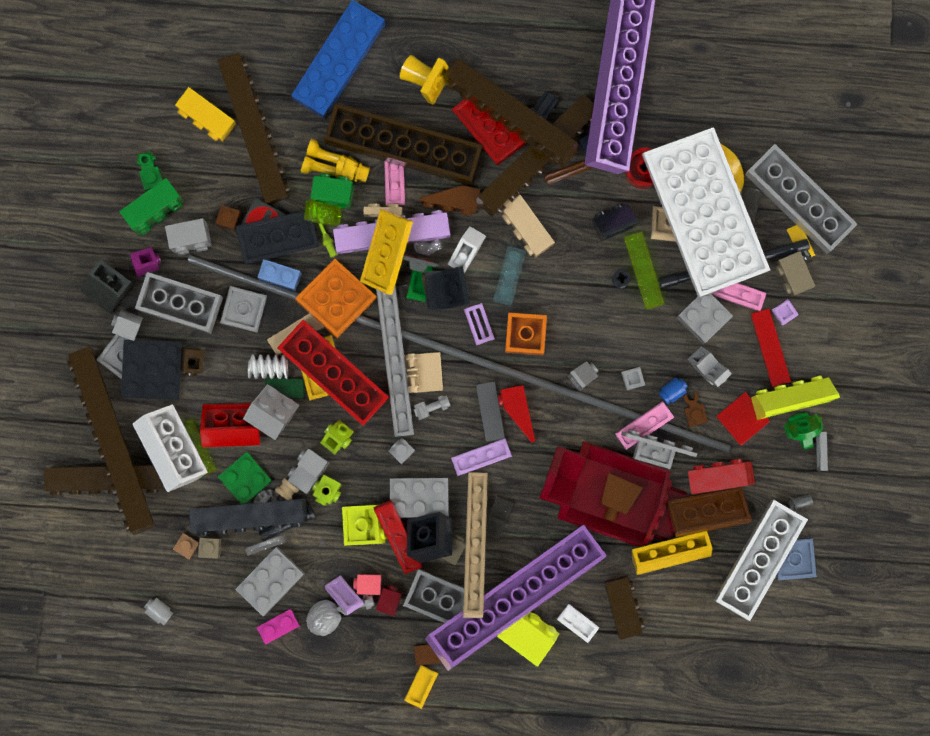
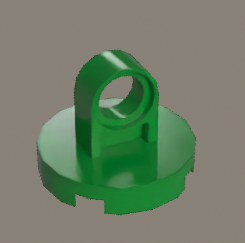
(803, 428)

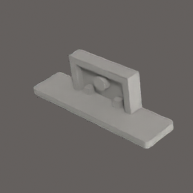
(656, 452)

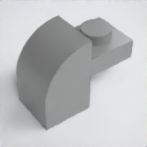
(709, 367)

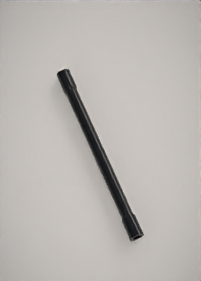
(792, 248)

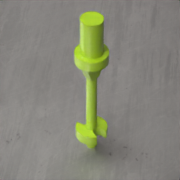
(328, 242)

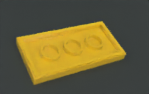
(386, 251)

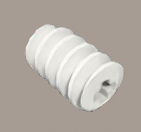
(267, 367)

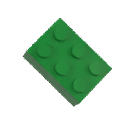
(152, 207)

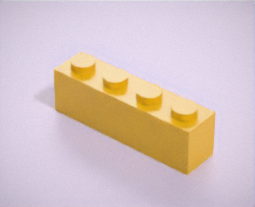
(671, 552)

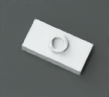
(578, 623)

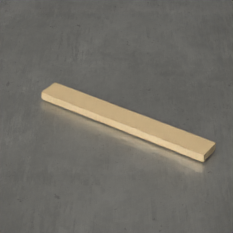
(475, 545)

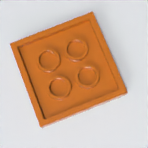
(336, 298)

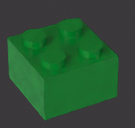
(332, 191)

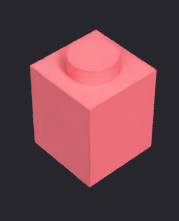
(367, 584)

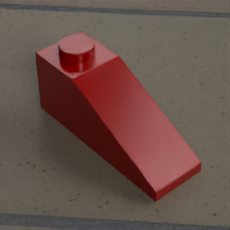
(516, 407)

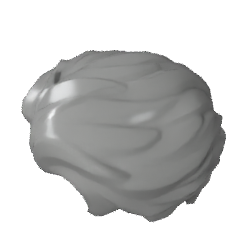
(323, 618)

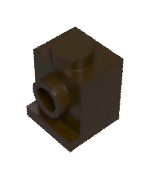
(198, 356)

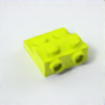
(362, 526)

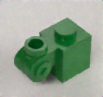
(150, 174)

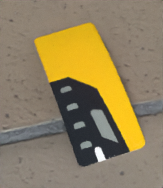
(797, 234)

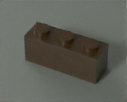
(624, 608)

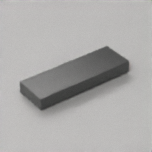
(490, 411)

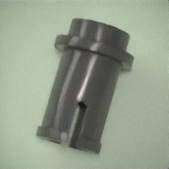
(799, 502)

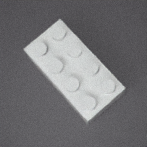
(170, 448)

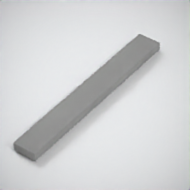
(395, 363)

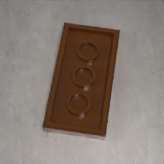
(708, 511)

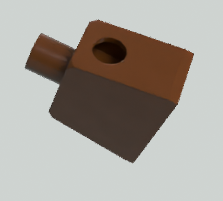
(618, 496)

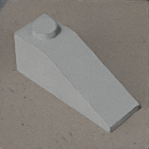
(583, 375)

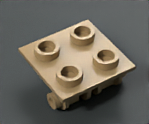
(424, 372)

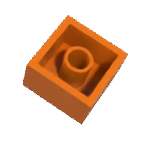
(526, 334)

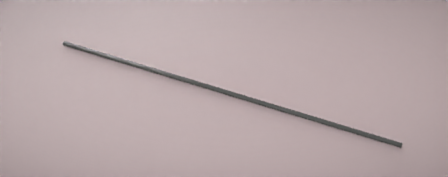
(471, 358)

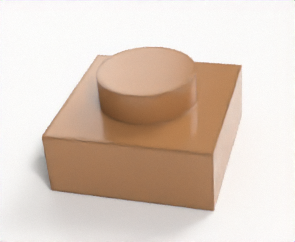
(186, 546)

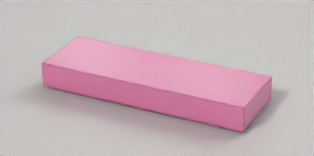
(394, 184)
(742, 295)
(646, 423)

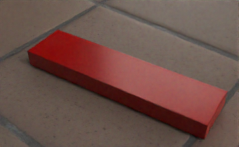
(770, 348)
(396, 535)

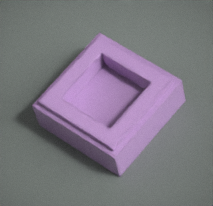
(785, 312)

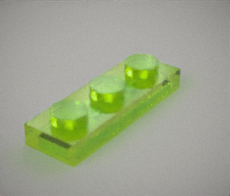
(203, 452)

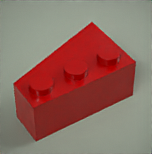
(721, 476)

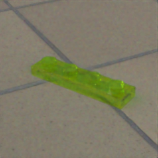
(644, 271)

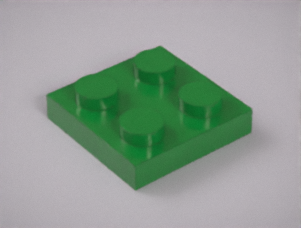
(245, 478)

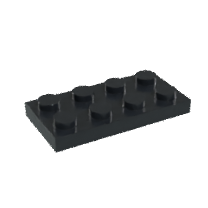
(276, 237)

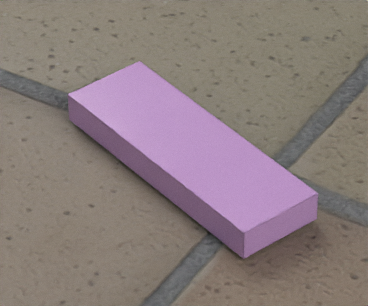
(481, 457)

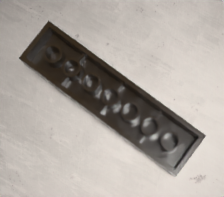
(403, 144)

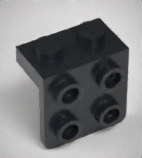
(445, 289)

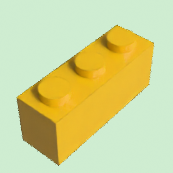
(205, 115)

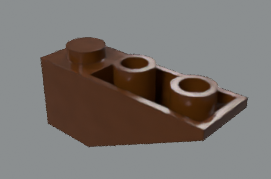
(457, 198)

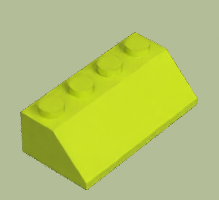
(794, 398)
(530, 637)

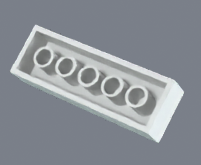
(760, 560)

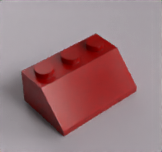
(224, 426)

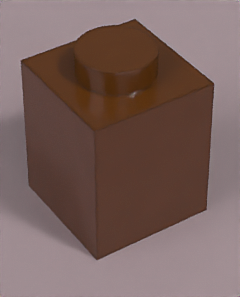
(228, 218)

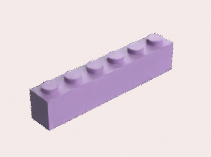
(360, 236)

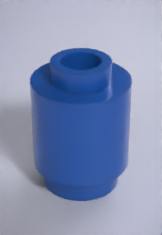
(673, 390)

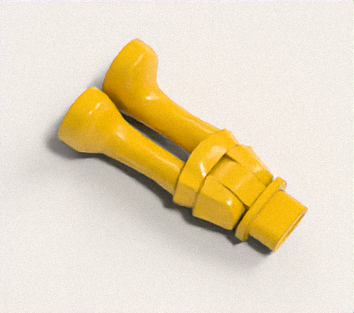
(345, 165)

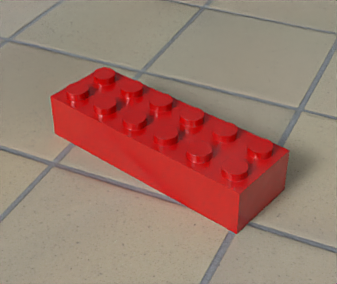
(333, 372)

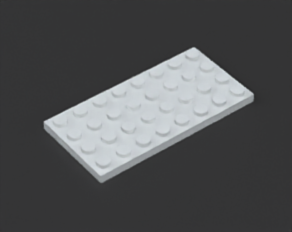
(706, 212)

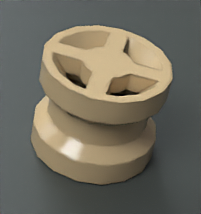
(286, 489)

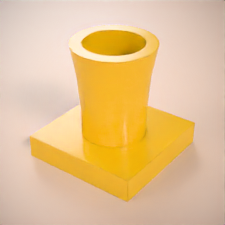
(429, 78)

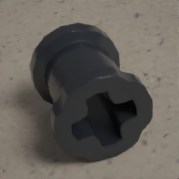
(623, 273)

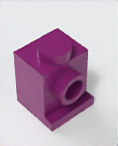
(145, 261)

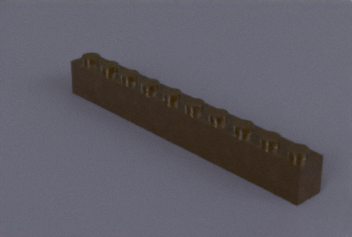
(111, 440)

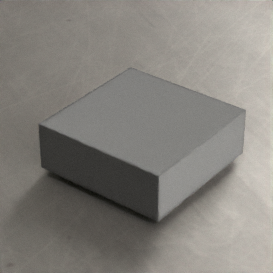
(633, 378)

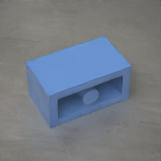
(279, 275)

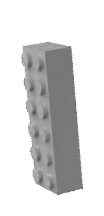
(801, 199)

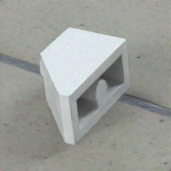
(467, 249)

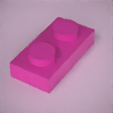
(278, 626)

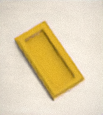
(421, 686)

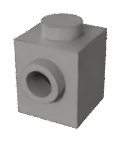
(126, 324)

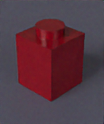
(389, 600)

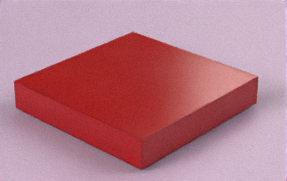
(741, 419)

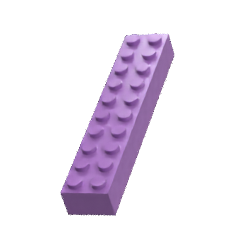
(619, 85)
(517, 597)

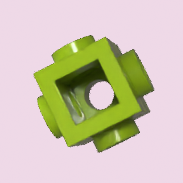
(337, 437)
(332, 485)

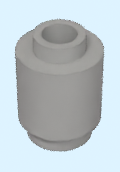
(158, 611)

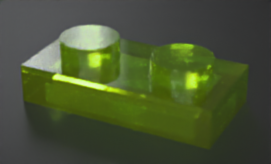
(322, 213)

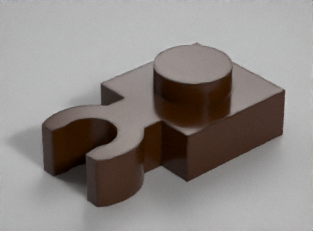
(695, 413)

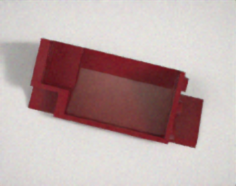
(578, 483)

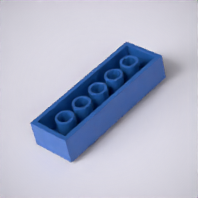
(338, 59)

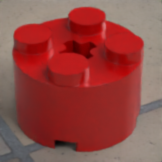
(635, 176)

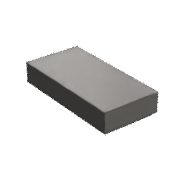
(821, 451)

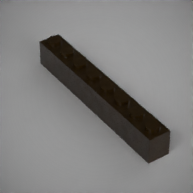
(510, 112)
(253, 128)
(532, 163)

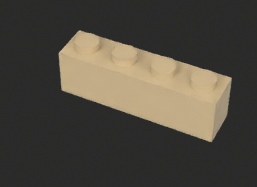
(527, 227)

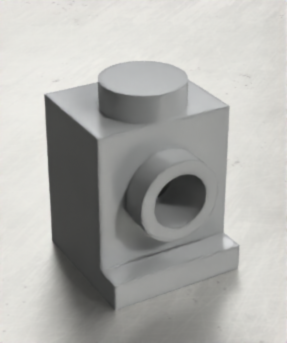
(401, 450)

